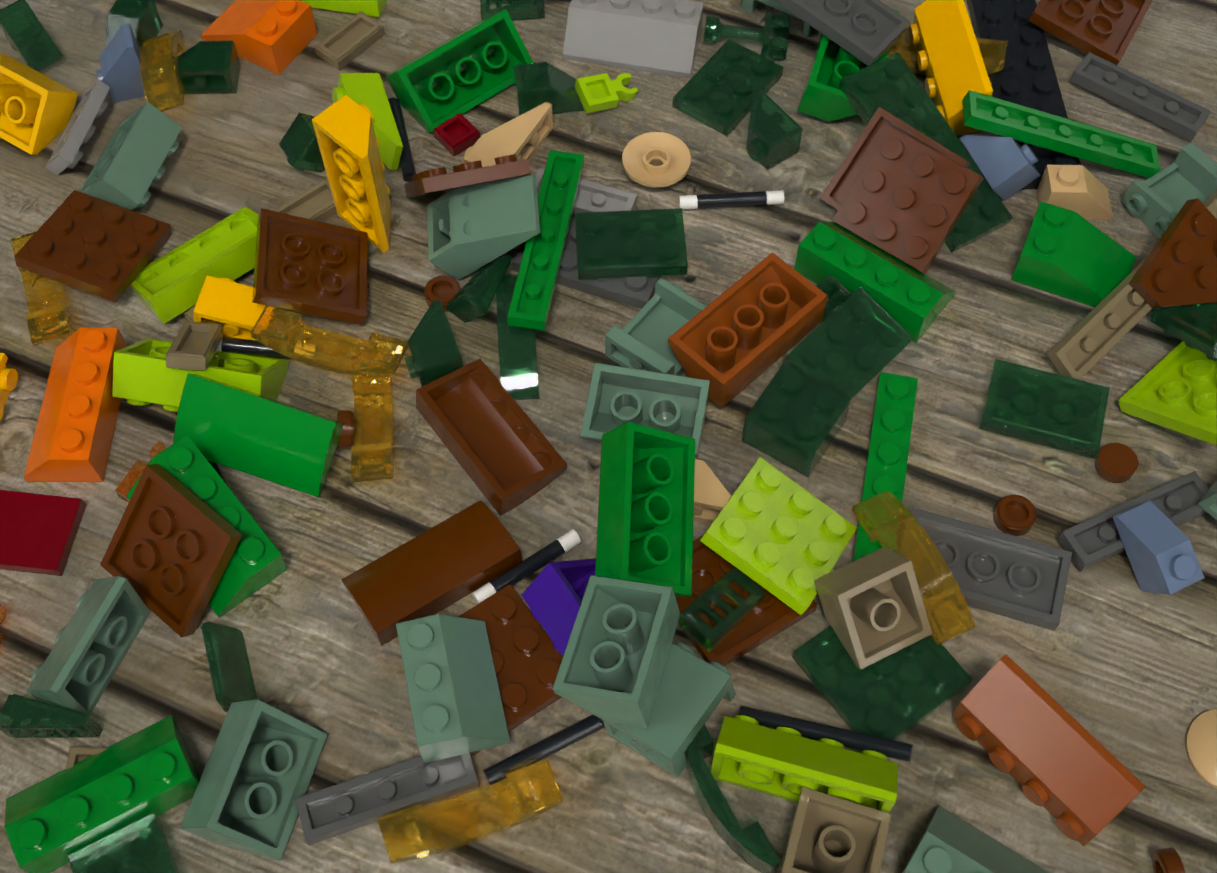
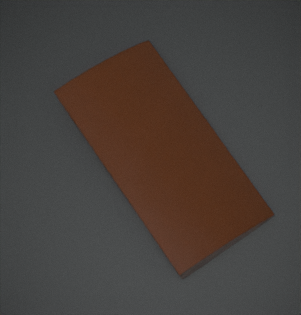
(489, 435)
(432, 570)

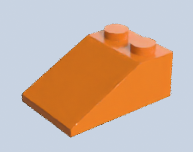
(265, 31)

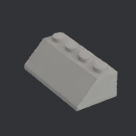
(635, 34)

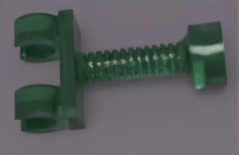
(775, 25)

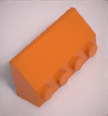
(77, 410)

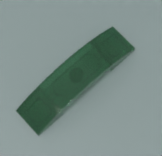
(515, 348)
(747, 843)

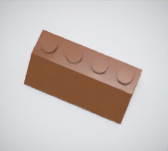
(748, 328)
(1046, 751)

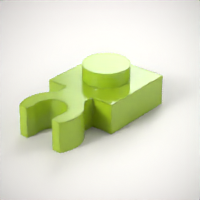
(601, 93)

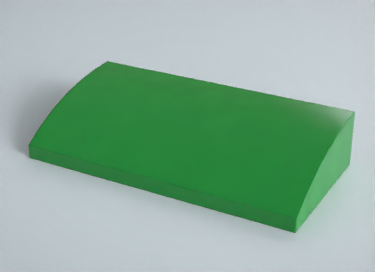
(257, 434)

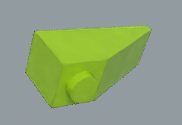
(370, 91)

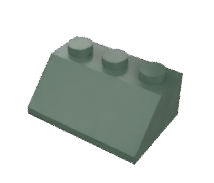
(133, 158)
(646, 399)
(90, 646)
(619, 650)
(451, 686)
(253, 780)
(958, 847)

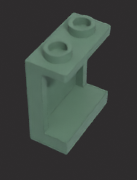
(1165, 193)
(645, 338)
(682, 706)

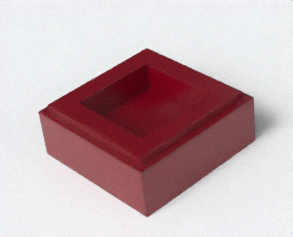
(456, 134)

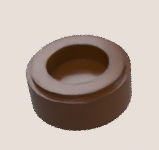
(442, 289)
(347, 434)
(1116, 462)
(1014, 515)
(1167, 861)

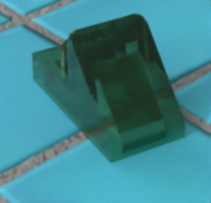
(28, 36)

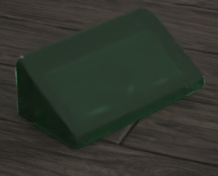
(228, 664)

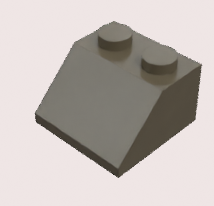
(874, 606)
(834, 836)

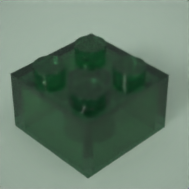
(796, 419)

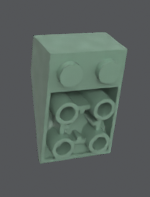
(481, 223)

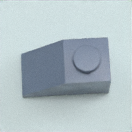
(122, 66)
(1002, 162)
(1157, 549)

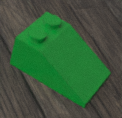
(1071, 257)

